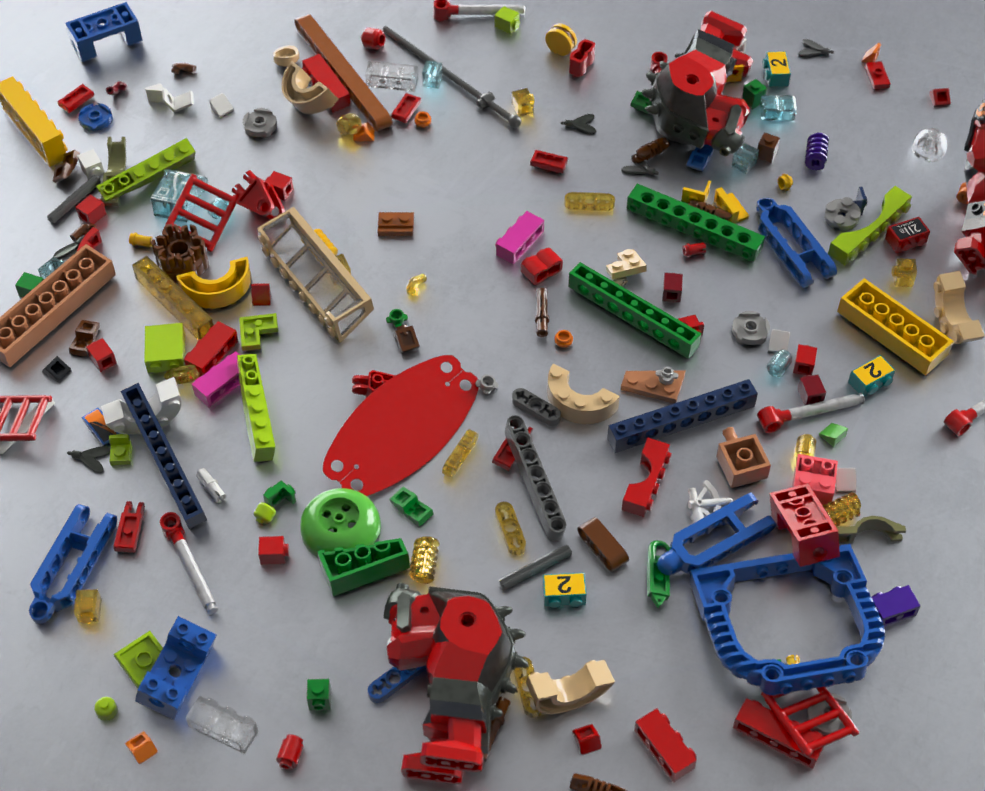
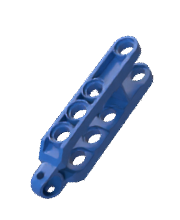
(794, 262)
(67, 539)
(679, 559)

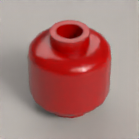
(373, 38)

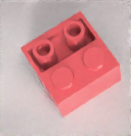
(819, 474)

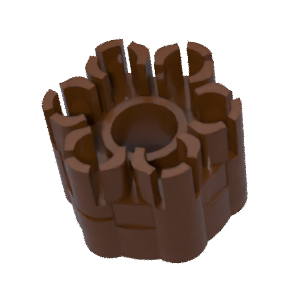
(180, 251)

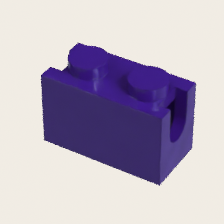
(896, 605)

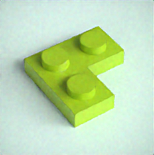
(253, 326)

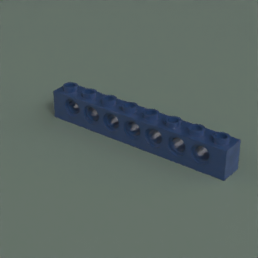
(682, 415)
(164, 456)

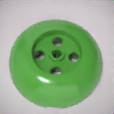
(332, 504)

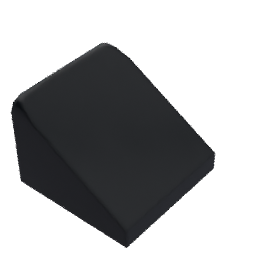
(56, 369)

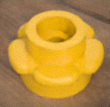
(785, 182)

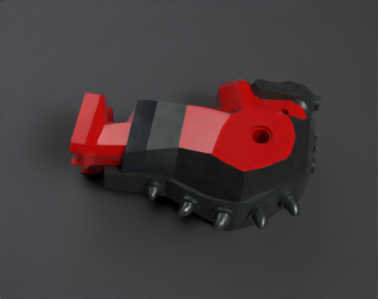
(689, 89)
(468, 668)

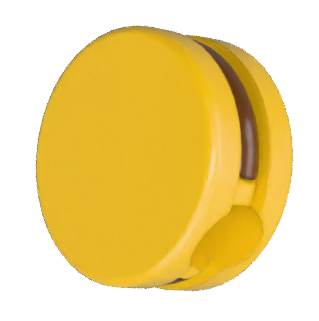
(561, 39)

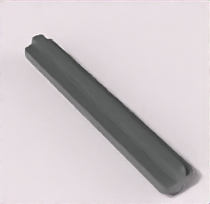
(73, 199)
(535, 567)

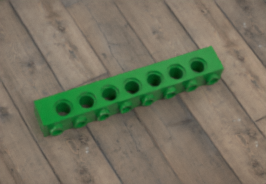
(695, 222)
(634, 310)

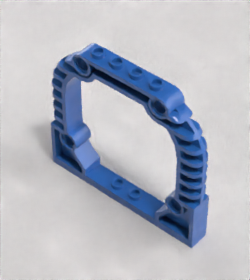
(713, 597)

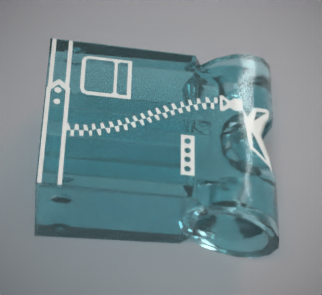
(169, 190)

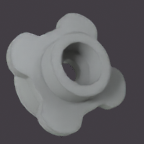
(666, 375)
(487, 379)

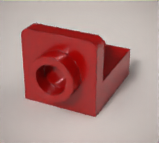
(693, 322)

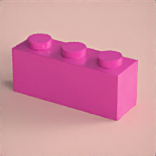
(519, 237)
(217, 381)

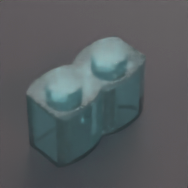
(778, 107)

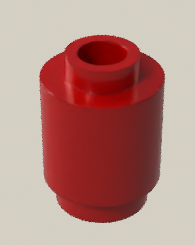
(290, 752)

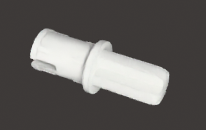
(210, 485)

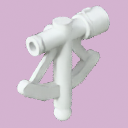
(697, 504)

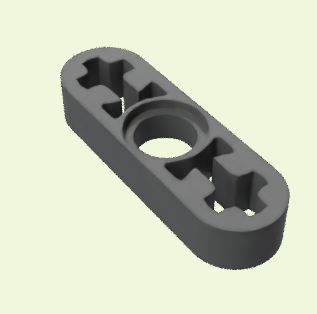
(540, 414)

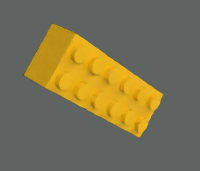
(32, 121)
(895, 326)

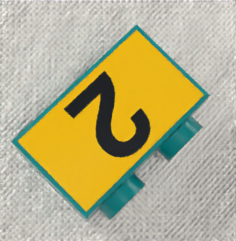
(776, 69)
(871, 376)
(564, 590)

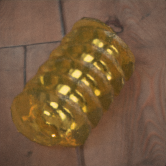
(843, 508)
(424, 559)

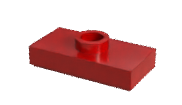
(877, 75)
(75, 98)
(406, 108)
(549, 161)

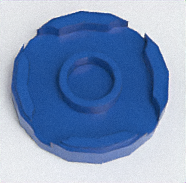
(95, 117)

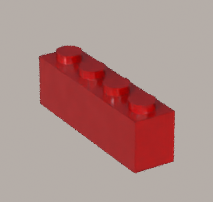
(319, 71)
(766, 728)

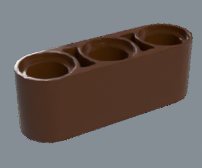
(603, 544)

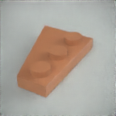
(648, 385)

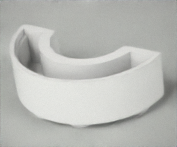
(164, 403)

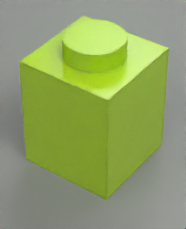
(506, 20)

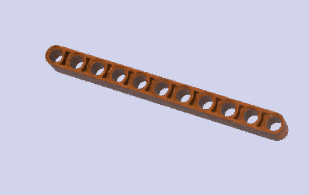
(357, 88)

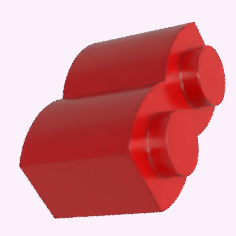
(582, 58)
(541, 266)

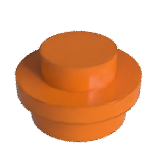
(422, 119)
(563, 338)

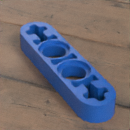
(405, 675)

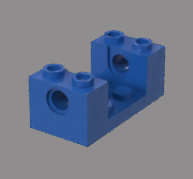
(87, 29)
(185, 649)

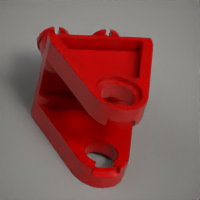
(258, 196)

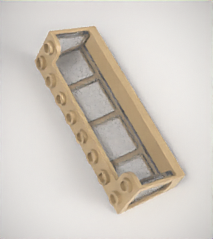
(315, 273)

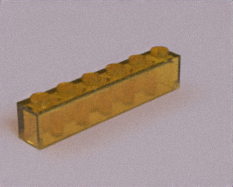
(172, 297)

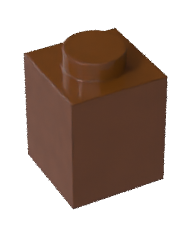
(768, 147)

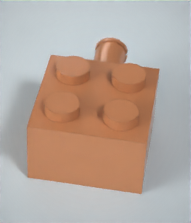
(742, 459)

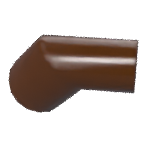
(176, 67)
(81, 231)

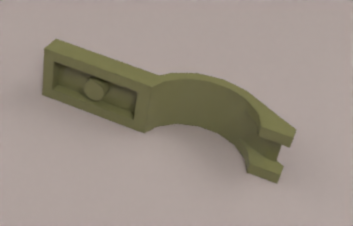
(116, 164)
(889, 528)

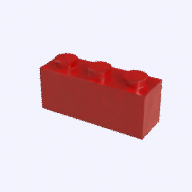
(212, 348)
(665, 744)

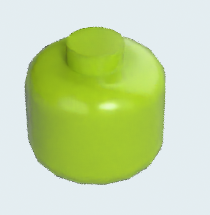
(264, 513)
(105, 708)

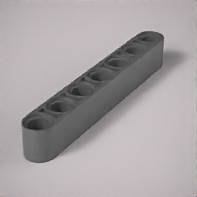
(534, 485)

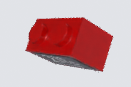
(907, 234)

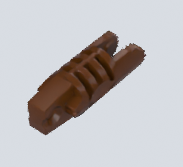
(650, 150)
(711, 209)
(587, 783)

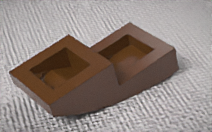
(63, 170)
(85, 335)

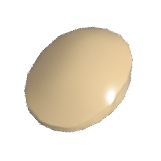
(285, 55)

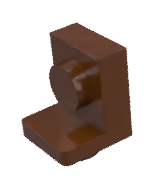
(406, 338)

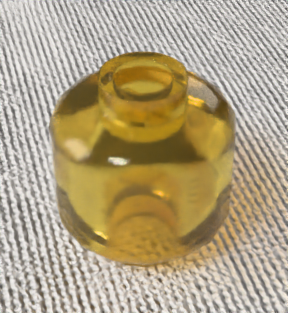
(349, 124)

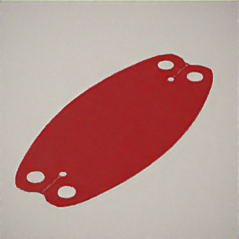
(401, 425)

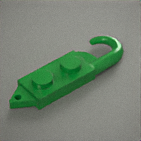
(657, 583)

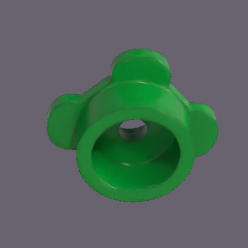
(396, 317)

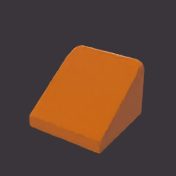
(872, 54)
(365, 134)
(141, 747)

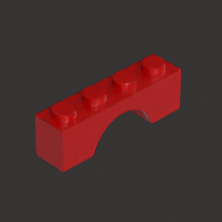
(639, 495)

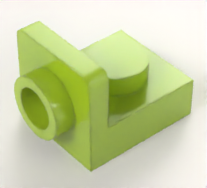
(120, 449)

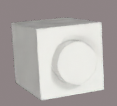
(90, 164)

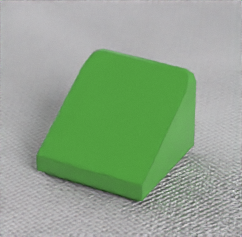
(833, 433)

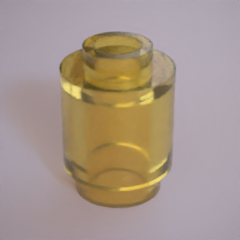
(805, 445)

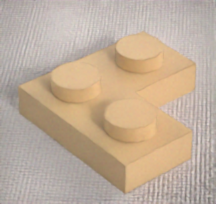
(627, 264)

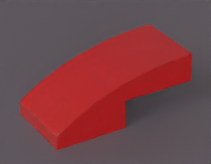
(92, 239)

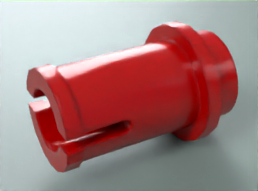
(693, 249)

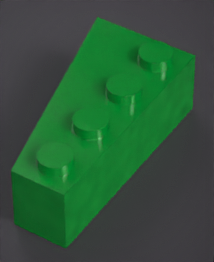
(362, 565)

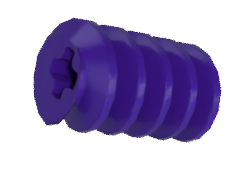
(816, 151)

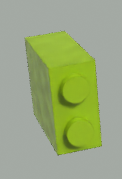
(164, 347)

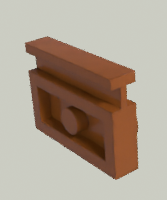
(395, 223)

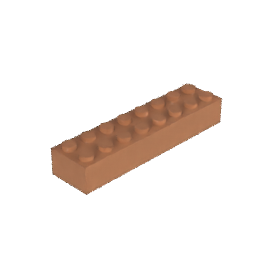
(52, 302)

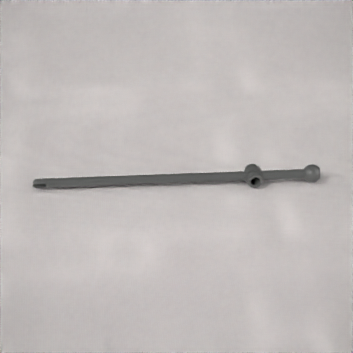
(485, 100)

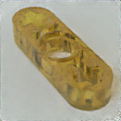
(577, 205)
(460, 453)
(511, 520)
(525, 695)

